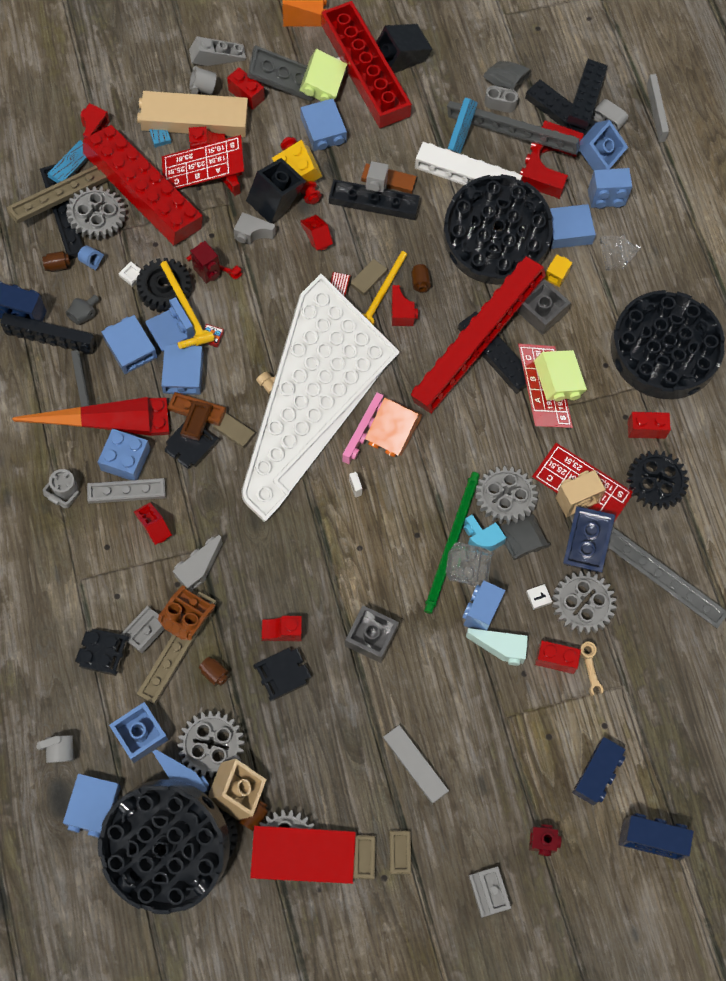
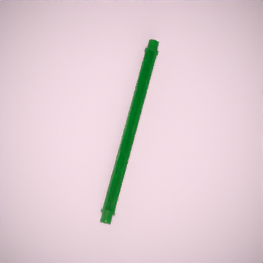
(452, 539)

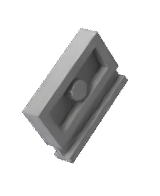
(143, 629)
(489, 892)

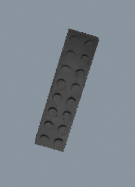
(587, 94)
(553, 105)
(388, 203)
(48, 333)
(502, 360)

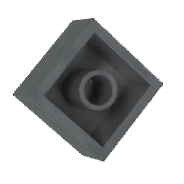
(544, 307)
(371, 634)

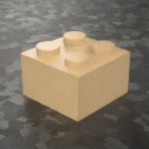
(581, 492)
(236, 789)

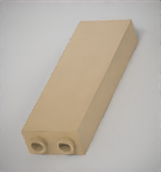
(180, 111)

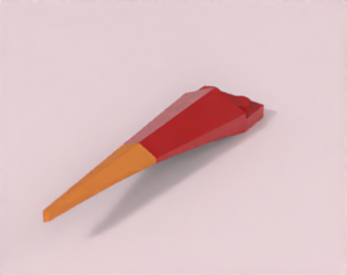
(135, 416)

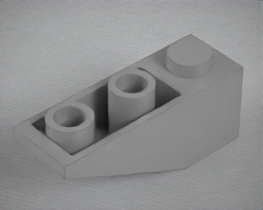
(214, 52)
(196, 568)

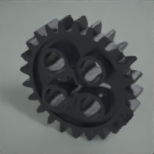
(654, 495)

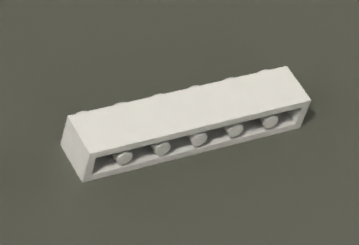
(455, 166)

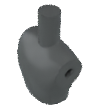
(82, 310)

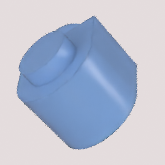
(90, 257)

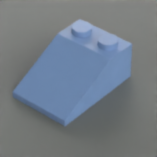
(179, 772)

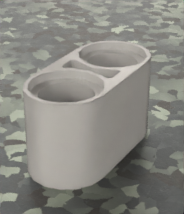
(501, 99)
(609, 111)

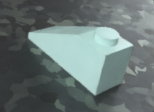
(504, 646)

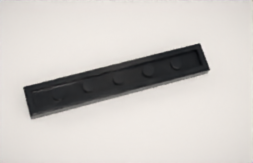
(71, 240)

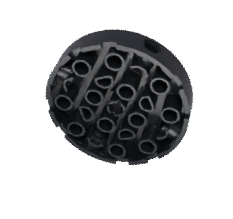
(503, 204)
(667, 344)
(194, 841)

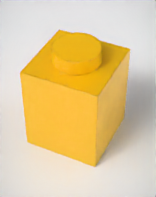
(558, 270)

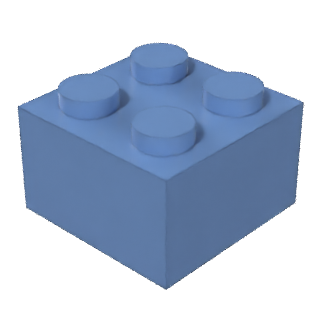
(602, 145)
(609, 188)
(124, 455)
(485, 603)
(138, 732)

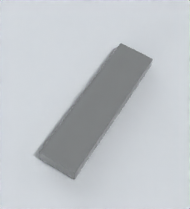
(657, 108)
(126, 490)
(415, 764)

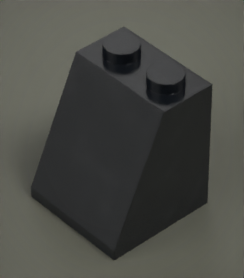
(403, 46)
(274, 190)

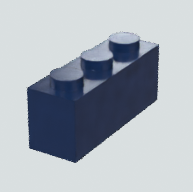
(599, 771)

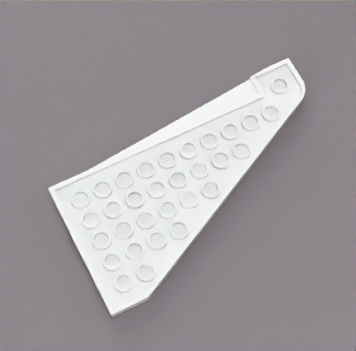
(320, 379)

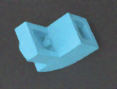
(489, 538)

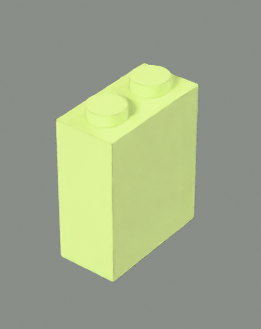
(323, 76)
(560, 375)

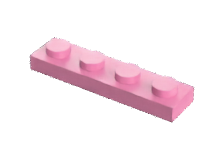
(351, 451)

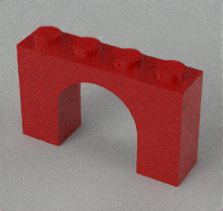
(537, 174)

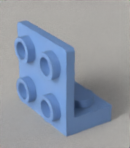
(170, 326)

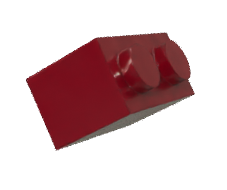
(205, 262)

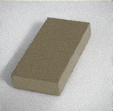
(368, 277)
(235, 431)
(400, 852)
(364, 857)

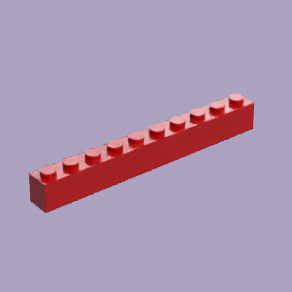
(478, 334)

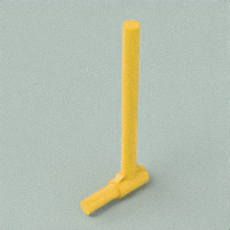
(382, 291)
(201, 336)

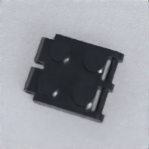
(190, 450)
(101, 651)
(283, 673)

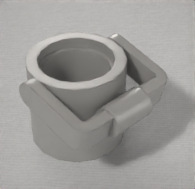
(202, 81)
(63, 486)
(57, 748)

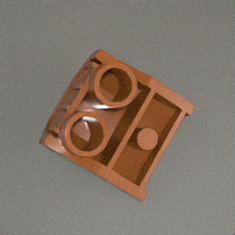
(185, 614)

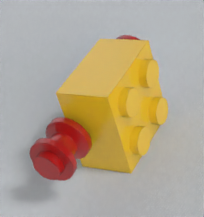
(303, 162)

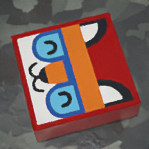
(217, 332)

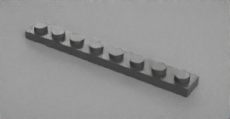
(519, 129)
(666, 579)

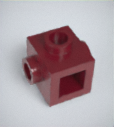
(537, 841)

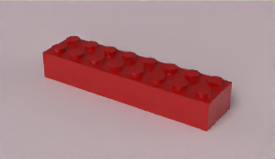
(366, 64)
(142, 185)

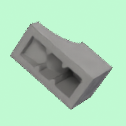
(377, 177)
(252, 228)

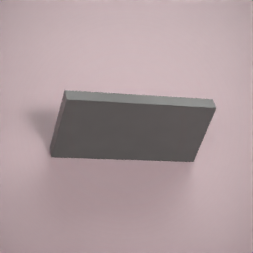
(277, 71)

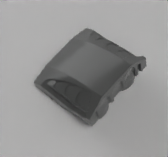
(507, 74)
(524, 537)

